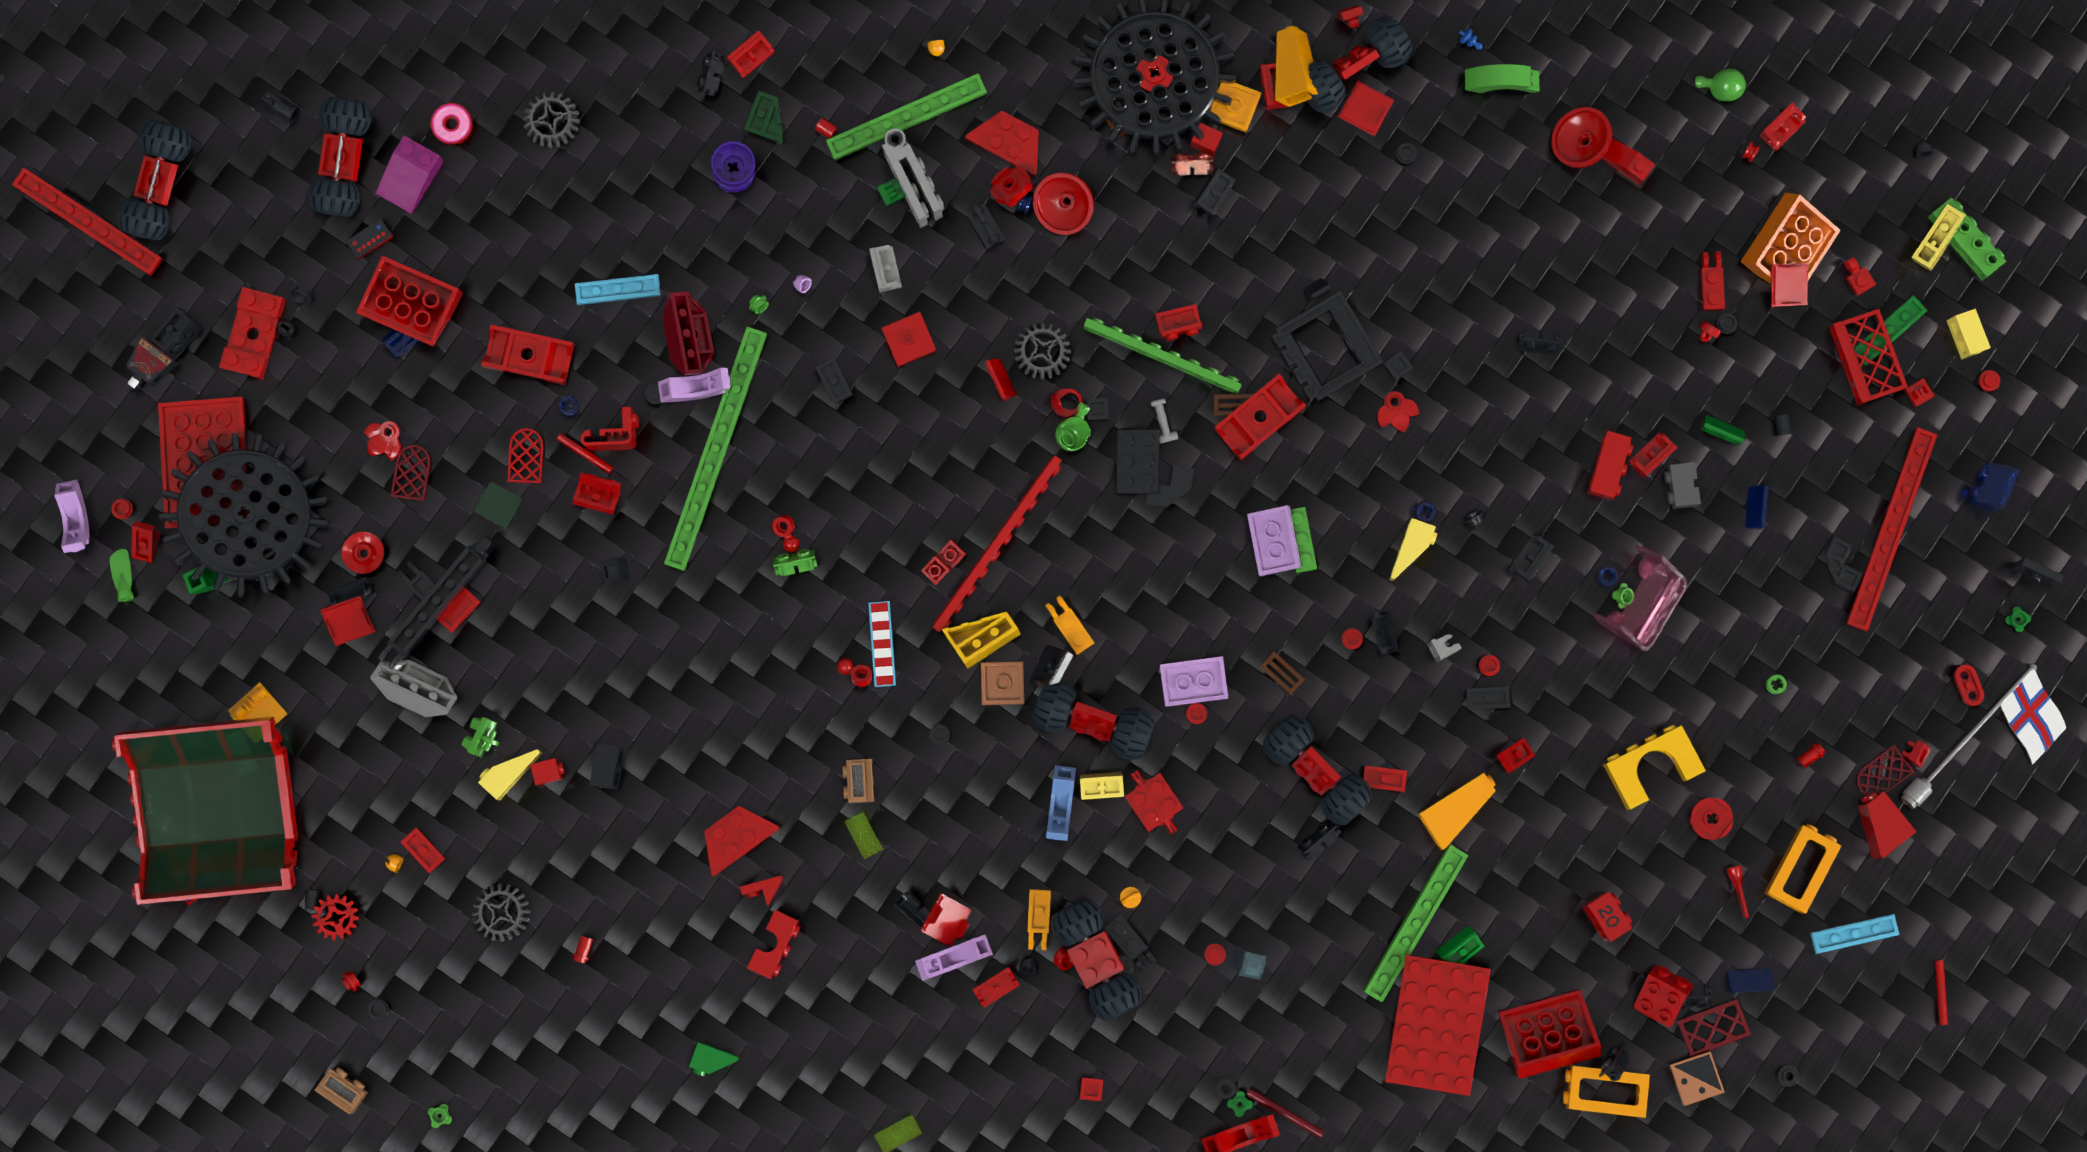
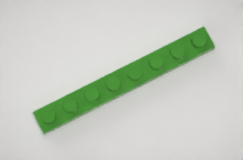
(906, 116)
(1154, 351)
(1415, 923)

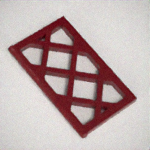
(1718, 1010)

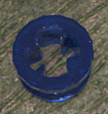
(1025, 204)
(567, 399)
(1420, 509)
(1605, 582)

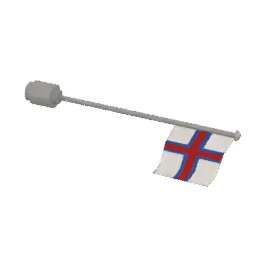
(2030, 717)

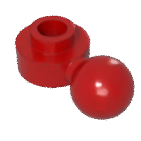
(790, 542)
(846, 666)

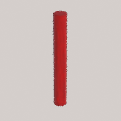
(585, 453)
(1941, 992)

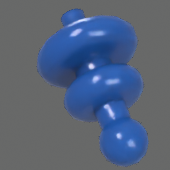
(1471, 40)

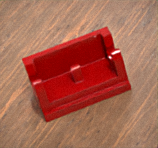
(750, 54)
(1268, 79)
(1783, 127)
(1652, 454)
(996, 987)

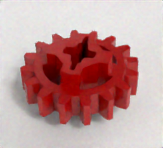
(345, 913)

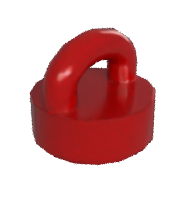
(1710, 329)
(1062, 959)

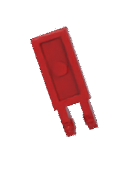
(1712, 283)

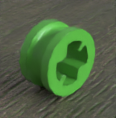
(1773, 678)

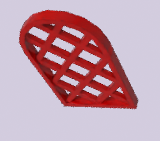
(511, 451)

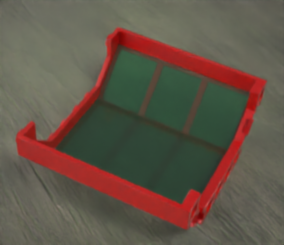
(210, 809)

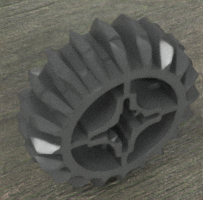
(559, 118)
(1053, 366)
(485, 902)

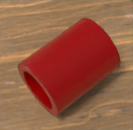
(826, 128)

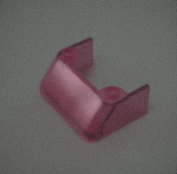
(1652, 602)

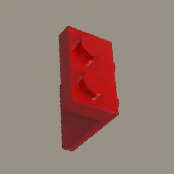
(1663, 995)

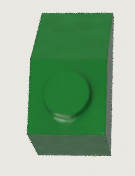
(710, 1059)

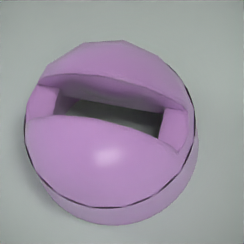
(803, 288)

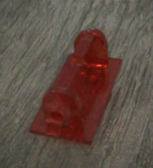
(1184, 162)

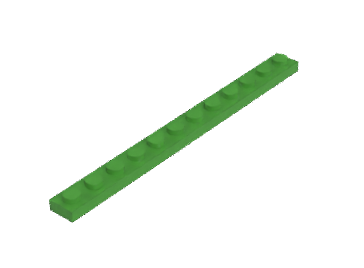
(715, 449)

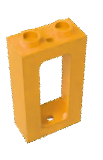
(1776, 885)
(1572, 1099)

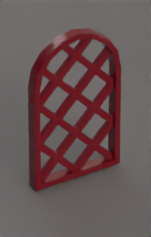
(410, 482)
(1890, 768)

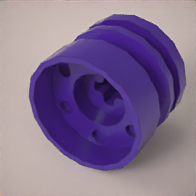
(728, 156)

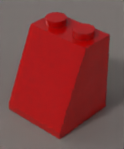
(1883, 824)

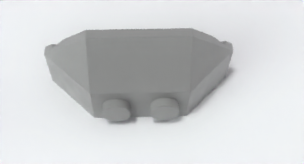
(415, 688)

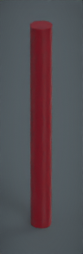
(1285, 1113)

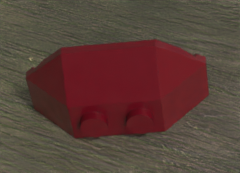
(687, 333)

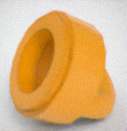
(1130, 897)

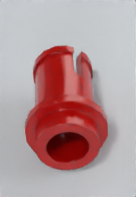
(1811, 755)
(582, 949)

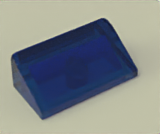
(398, 342)
(1756, 507)
(1750, 980)

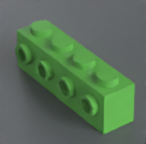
(1972, 243)

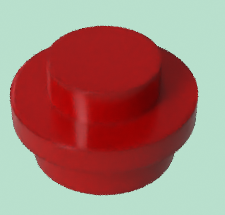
(1989, 380)
(122, 509)
(1352, 638)
(1489, 665)
(1215, 954)
(350, 981)

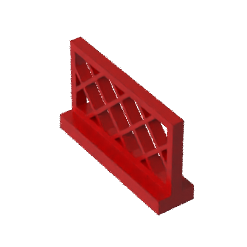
(1853, 367)

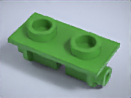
(785, 562)

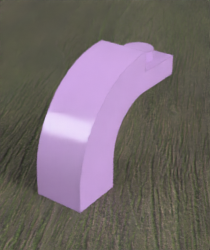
(694, 387)
(73, 516)
(953, 957)

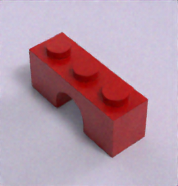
(768, 962)

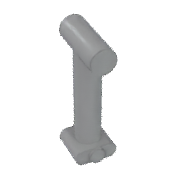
(1166, 434)

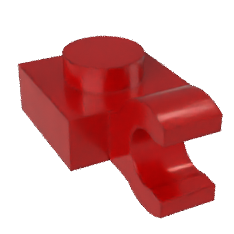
(1860, 279)

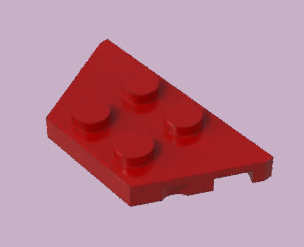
(1008, 140)
(734, 837)

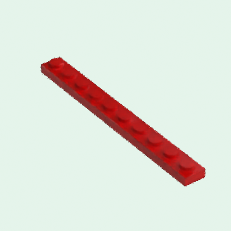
(1891, 529)
(1002, 537)

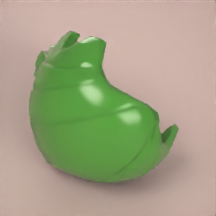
(1725, 85)
(1074, 431)

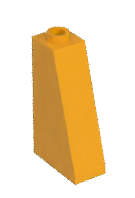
(1292, 67)
(1454, 811)

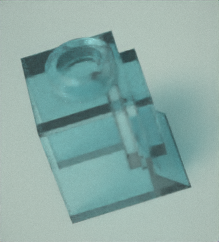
(1252, 965)

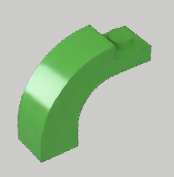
(1501, 76)

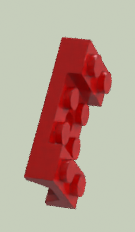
(258, 312)
(549, 359)
(1241, 429)

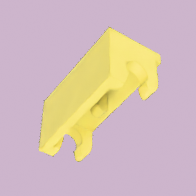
(1968, 334)
(1101, 785)

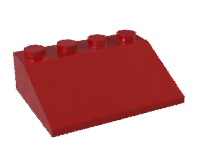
(409, 301)
(1550, 1034)

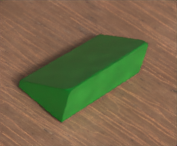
(1723, 430)
(1461, 946)

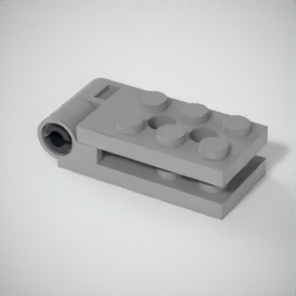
(901, 156)

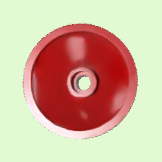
(1573, 132)
(1053, 209)

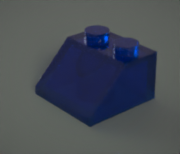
(1994, 487)

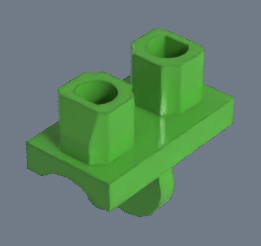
(483, 737)

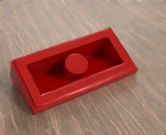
(1000, 379)

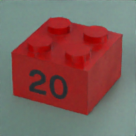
(1607, 916)

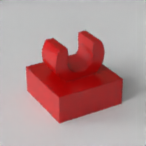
(1350, 14)
(1919, 392)
(1918, 754)

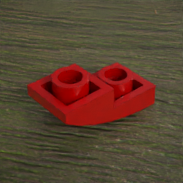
(944, 562)

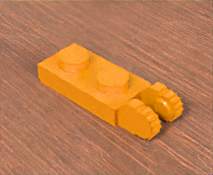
(1071, 627)
(1038, 916)

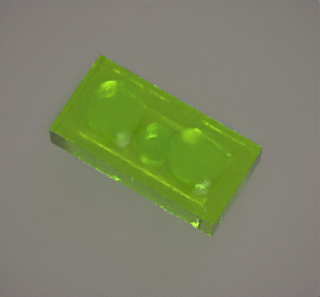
(863, 835)
(898, 1133)

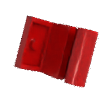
(616, 438)

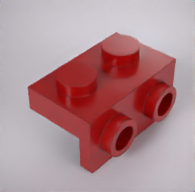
(1178, 322)
(597, 493)

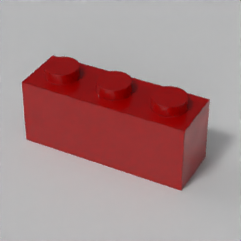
(1610, 465)

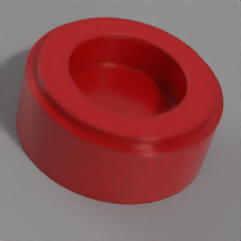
(1196, 713)

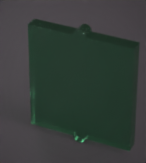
(498, 505)

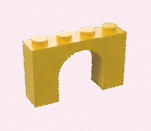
(1623, 768)

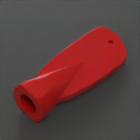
(1735, 876)

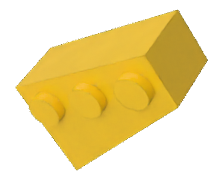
(982, 637)

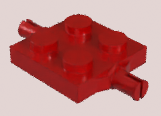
(1154, 802)

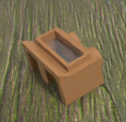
(859, 781)
(341, 1090)

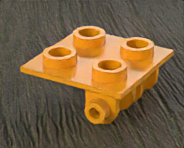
(257, 704)

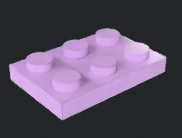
(1274, 540)
(1193, 681)

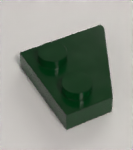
(765, 118)

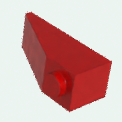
(1628, 162)

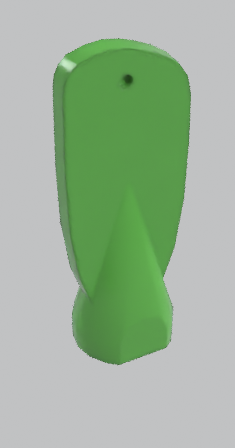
(122, 574)

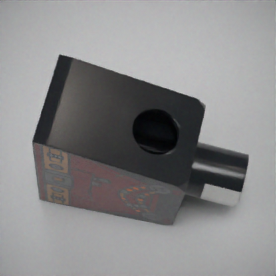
(148, 364)

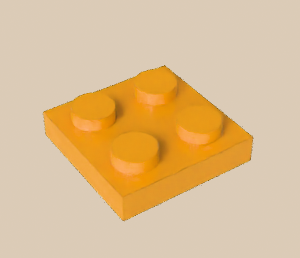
(1242, 106)

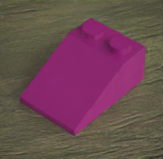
(409, 174)

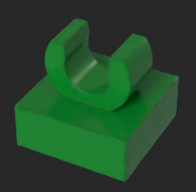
(891, 192)

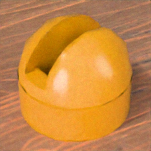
(936, 47)
(394, 863)

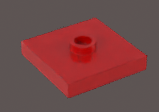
(909, 339)

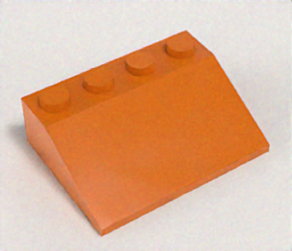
(1791, 235)

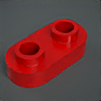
(1970, 684)

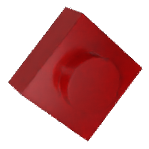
(1091, 1089)

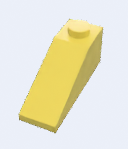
(1938, 237)
(1415, 542)
(505, 775)

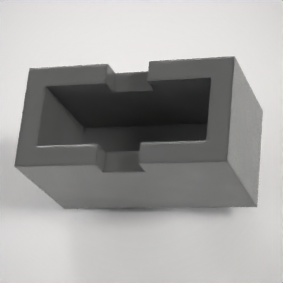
(1681, 485)

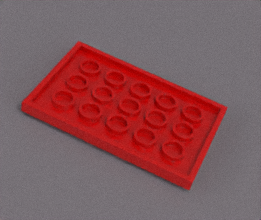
(189, 427)
(1437, 1025)

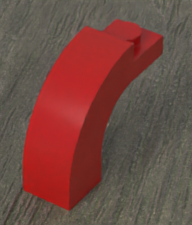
(1242, 1135)

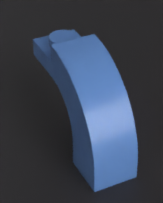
(1061, 803)

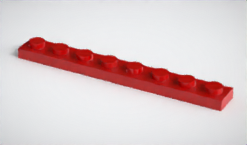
(87, 221)

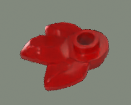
(1398, 414)
(381, 441)

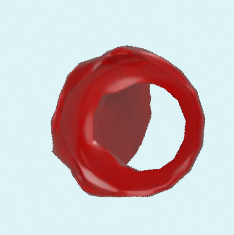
(1056, 403)

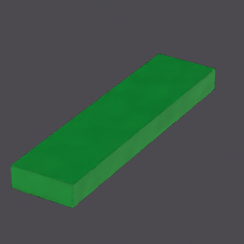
(1895, 326)

